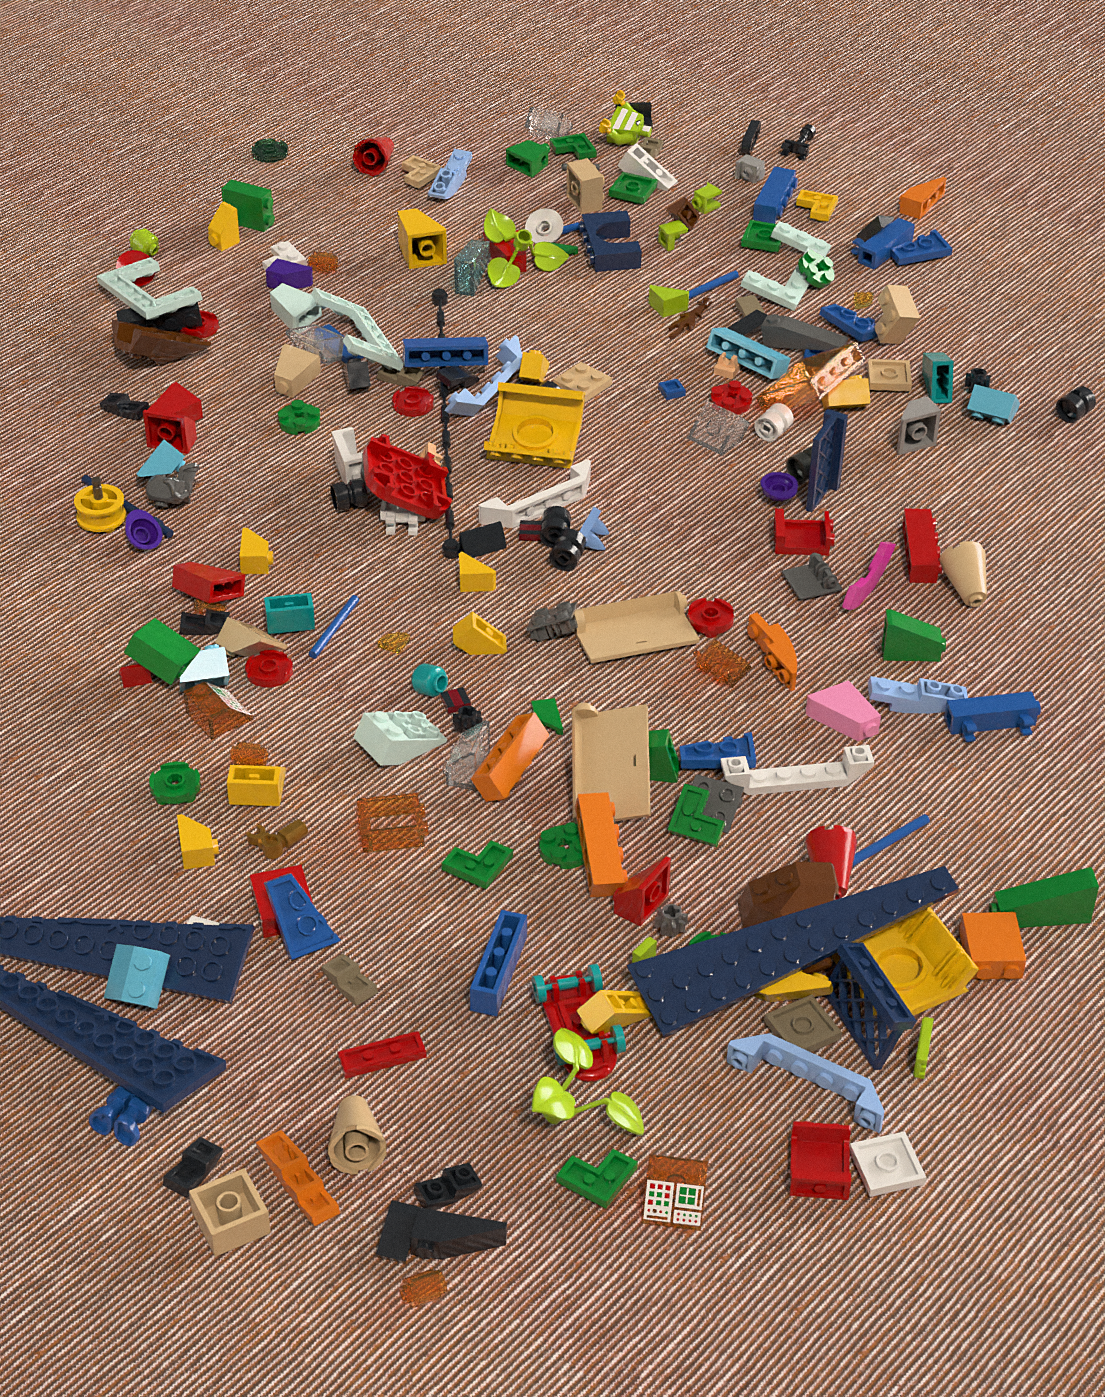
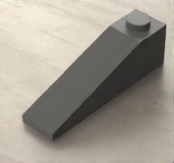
(795, 334)

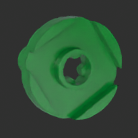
(817, 268)
(299, 417)
(168, 793)
(554, 838)

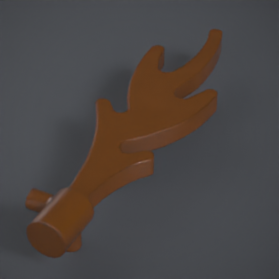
(689, 318)

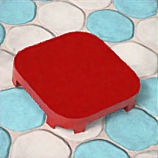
(405, 478)

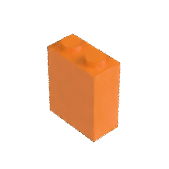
(993, 944)

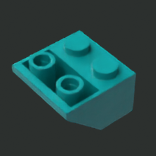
(289, 613)

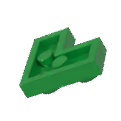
(577, 143)
(689, 818)
(478, 869)
(599, 1183)

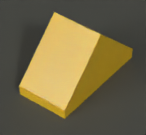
(475, 575)

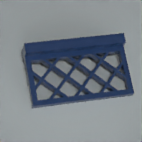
(827, 458)
(877, 993)

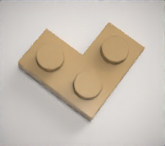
(420, 171)

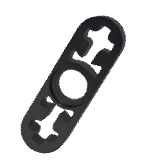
(750, 137)

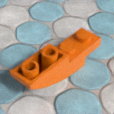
(778, 648)

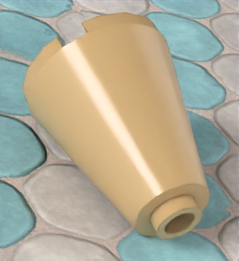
(967, 571)
(356, 1137)

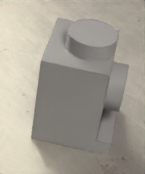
(750, 169)

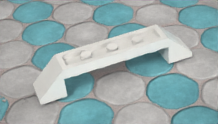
(535, 505)
(802, 777)

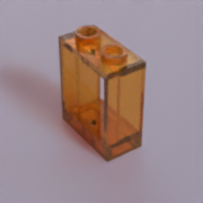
(393, 837)

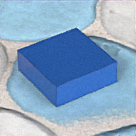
(671, 389)

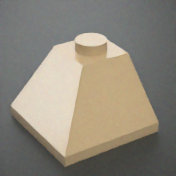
(246, 639)

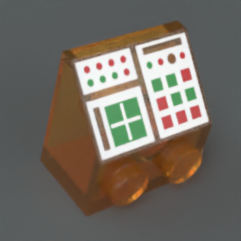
(214, 709)
(675, 1192)

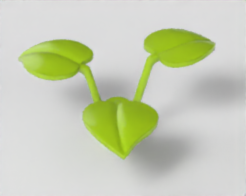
(505, 274)
(558, 1104)

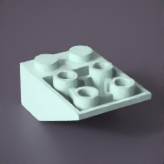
(397, 736)

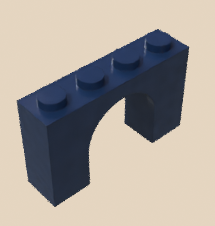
(604, 254)

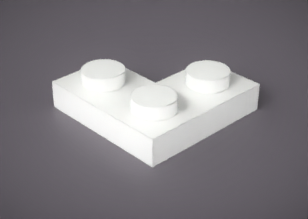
(287, 252)

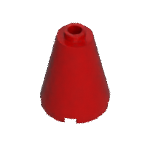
(373, 155)
(836, 847)

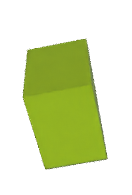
(668, 300)

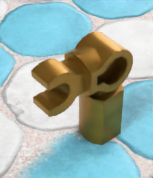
(274, 844)

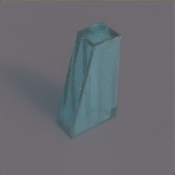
(470, 266)

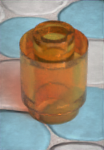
(323, 262)
(249, 754)
(423, 1288)

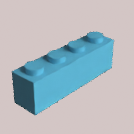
(748, 352)

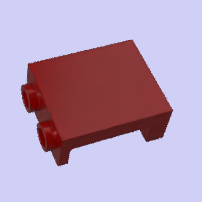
(802, 536)
(268, 921)
(820, 1160)

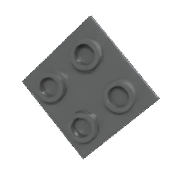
(812, 579)
(560, 617)
(722, 801)

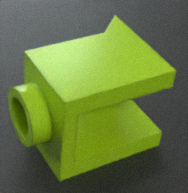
(703, 198)

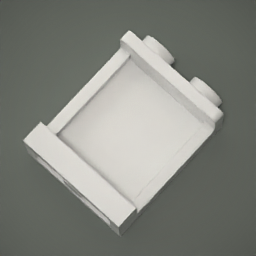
(347, 459)

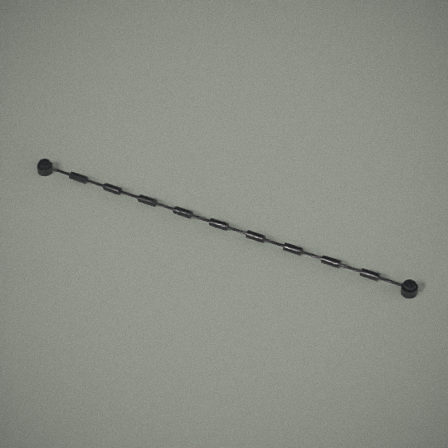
(450, 547)

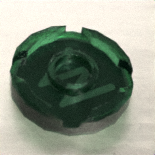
(270, 150)

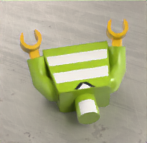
(625, 125)

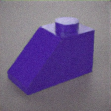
(288, 273)

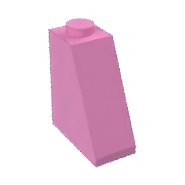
(844, 710)

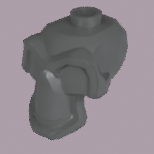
(172, 490)

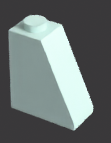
(294, 306)

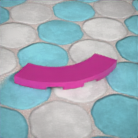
(864, 586)

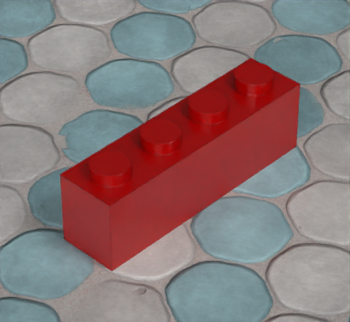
(921, 545)

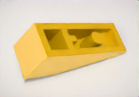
(612, 1008)

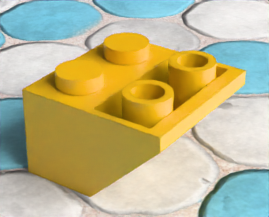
(848, 394)
(255, 785)

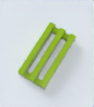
(923, 1047)

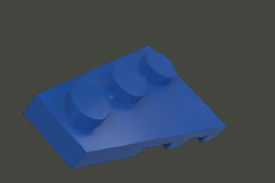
(922, 249)
(848, 322)
(709, 754)
(297, 918)

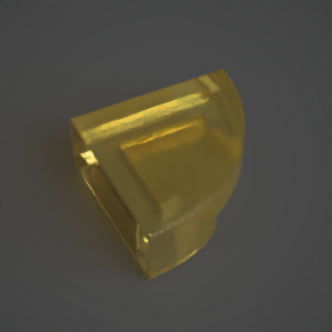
(862, 299)
(394, 641)

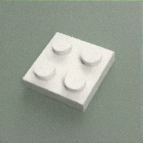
(887, 1164)

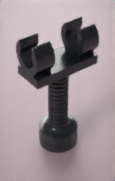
(799, 146)

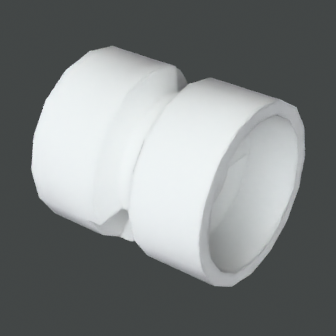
(774, 422)

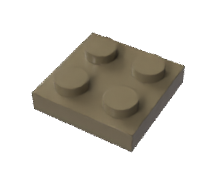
(803, 1024)

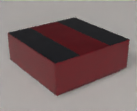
(530, 530)
(454, 699)

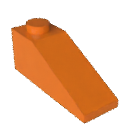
(921, 198)

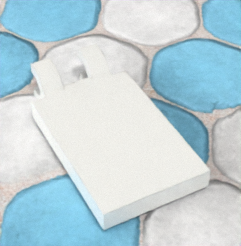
(394, 514)

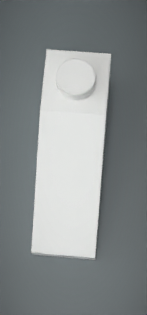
(640, 163)

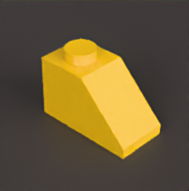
(224, 227)
(254, 553)
(478, 636)
(196, 843)

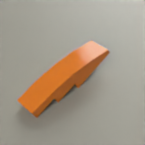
(297, 1177)

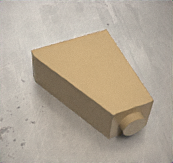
(295, 370)

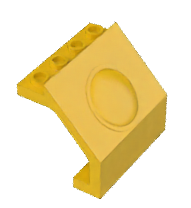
(536, 425)
(920, 961)

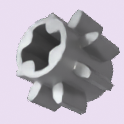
(671, 920)

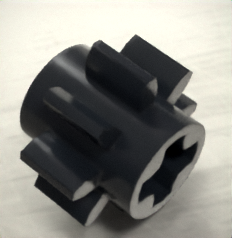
(978, 377)
(466, 718)

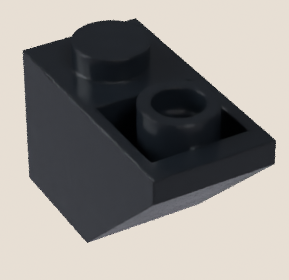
(356, 374)

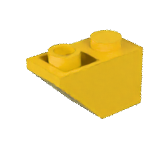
(533, 366)

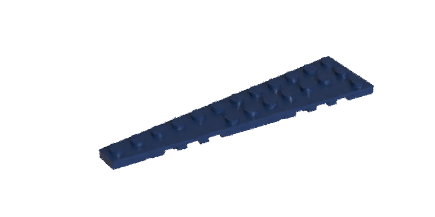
(201, 963)
(723, 970)
(135, 1058)

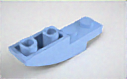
(452, 176)
(925, 697)

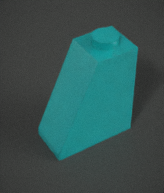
(938, 376)

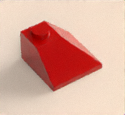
(174, 429)
(643, 892)

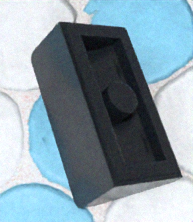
(874, 227)
(749, 324)
(482, 540)

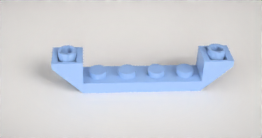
(469, 405)
(749, 1051)

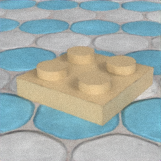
(889, 375)
(585, 379)

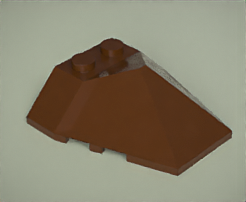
(154, 343)
(787, 892)

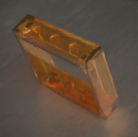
(823, 374)

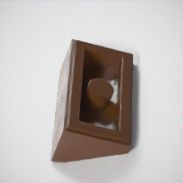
(684, 212)

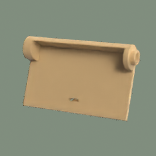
(634, 626)
(606, 754)

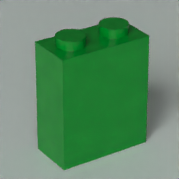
(252, 203)
(161, 650)

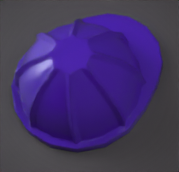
(779, 486)
(142, 530)

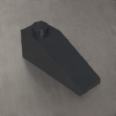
(450, 1234)

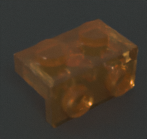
(722, 663)

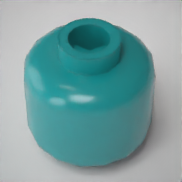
(429, 680)

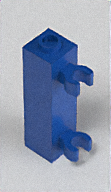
(878, 248)
(992, 713)

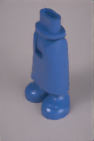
(131, 1111)

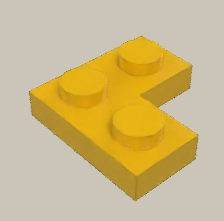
(821, 204)

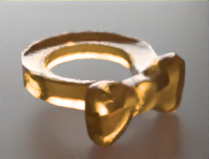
(200, 605)

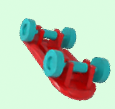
(561, 1000)

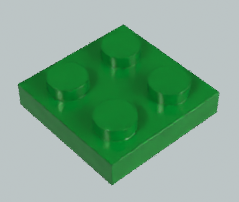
(633, 188)
(759, 237)

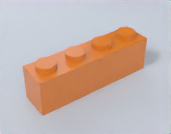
(510, 757)
(600, 844)

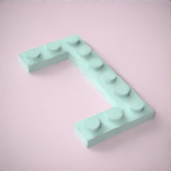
(120, 284)
(795, 288)
(377, 348)

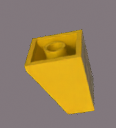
(421, 239)

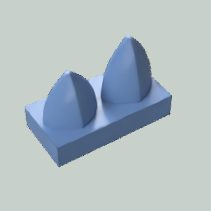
(593, 526)

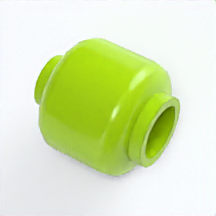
(144, 241)

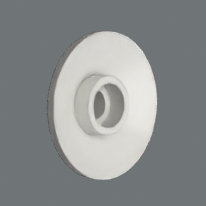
(544, 219)

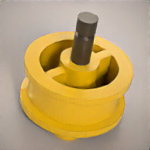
(100, 507)

